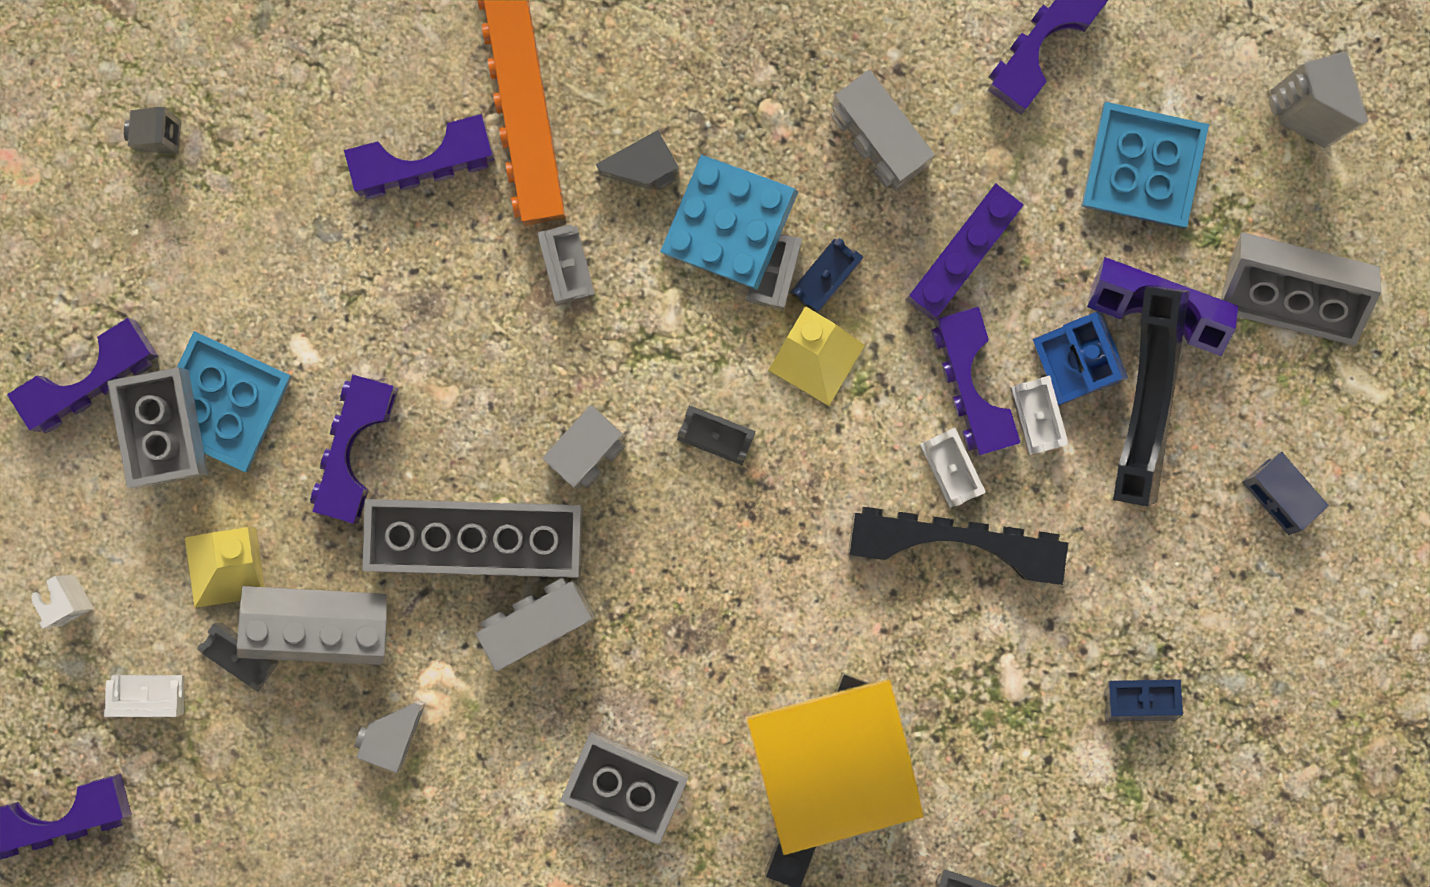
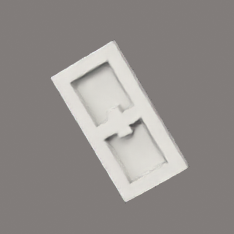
(1039, 415)
(952, 468)
(67, 602)
(144, 696)

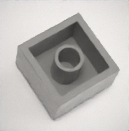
(585, 448)

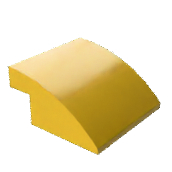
(836, 766)

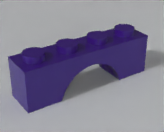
(1022, 77)
(463, 147)
(964, 252)
(1121, 291)
(121, 352)
(987, 425)
(340, 491)
(96, 804)

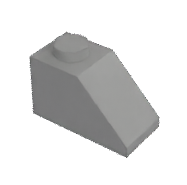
(389, 738)

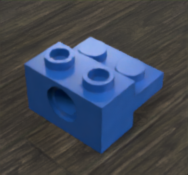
(1096, 352)

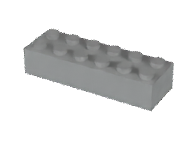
(472, 538)

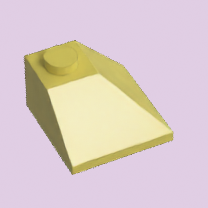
(816, 356)
(223, 564)

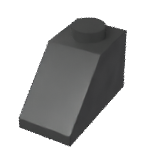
(153, 130)
(642, 163)

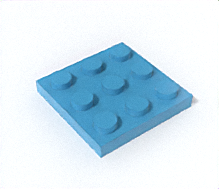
(1145, 165)
(729, 221)
(232, 399)

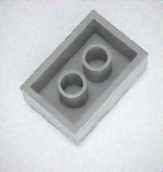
(881, 131)
(157, 428)
(534, 623)
(624, 787)

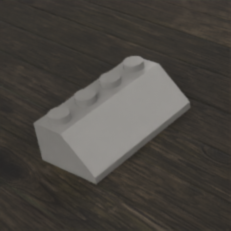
(1320, 100)
(1301, 288)
(312, 625)

